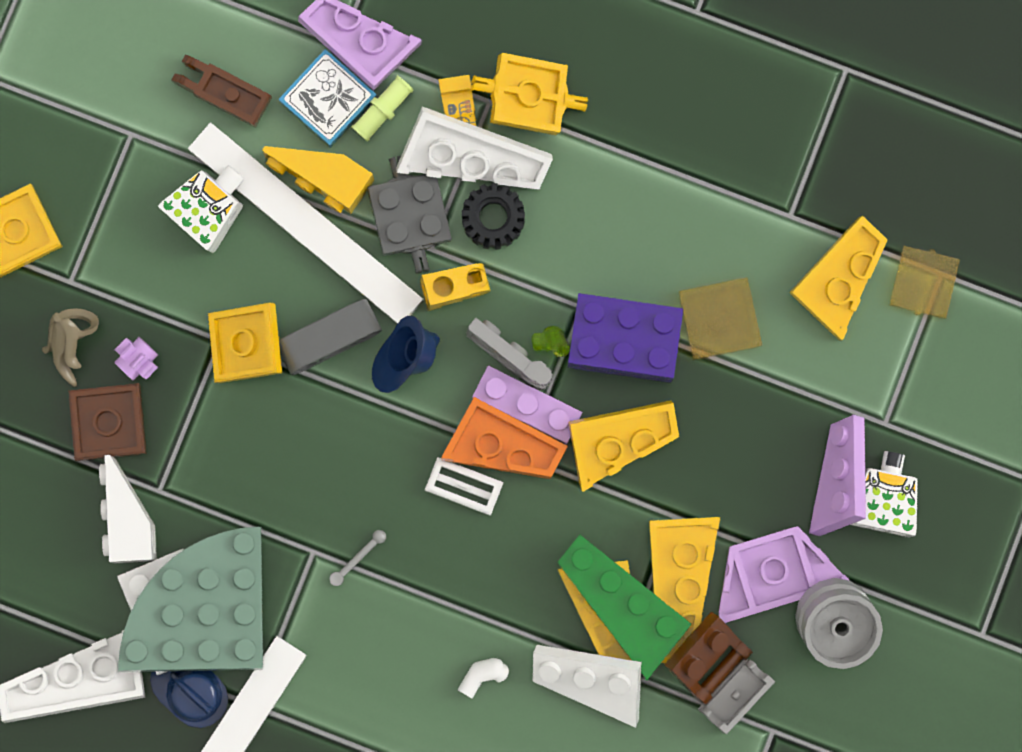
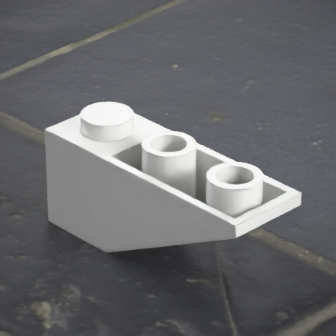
(130, 528)

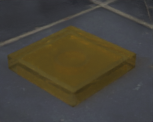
(720, 318)

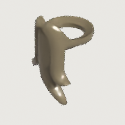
(63, 340)

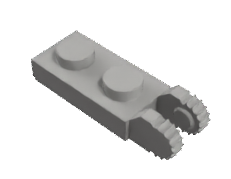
(509, 355)

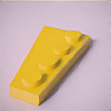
(682, 566)

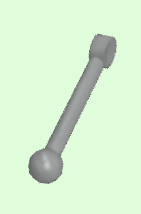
(337, 578)

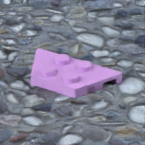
(771, 573)

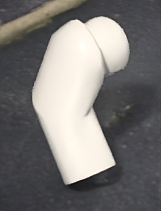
(483, 671)

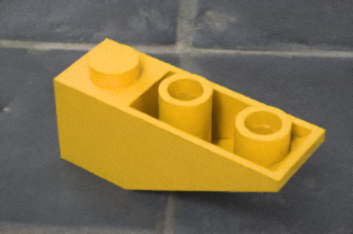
(329, 174)

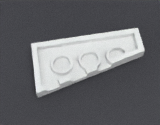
(461, 150)
(71, 684)

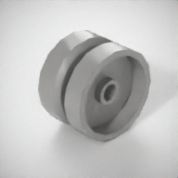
(838, 623)

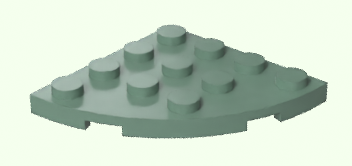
(200, 610)

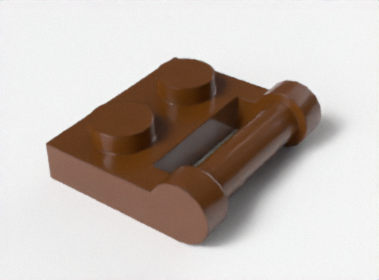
(701, 652)

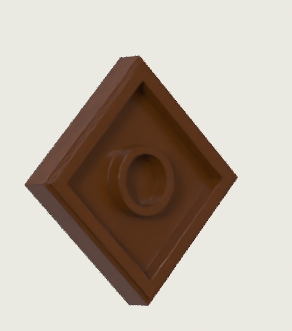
(107, 422)

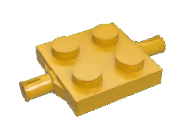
(529, 94)

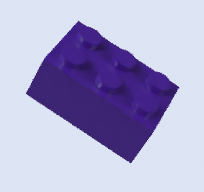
(625, 338)

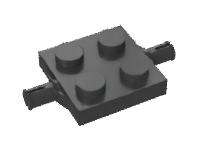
(409, 215)

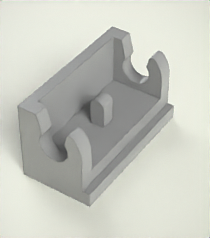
(736, 695)

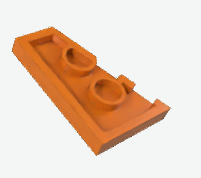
(502, 443)

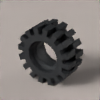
(493, 195)

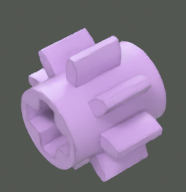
(136, 358)

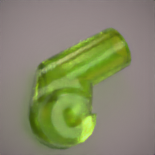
(551, 340)

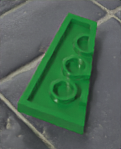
(630, 611)

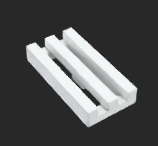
(492, 497)

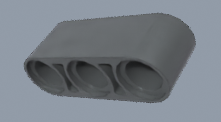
(329, 336)

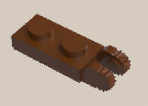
(225, 91)

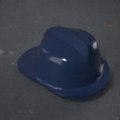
(404, 353)
(192, 696)

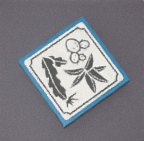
(327, 98)

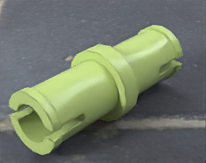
(382, 108)

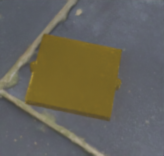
(924, 282)

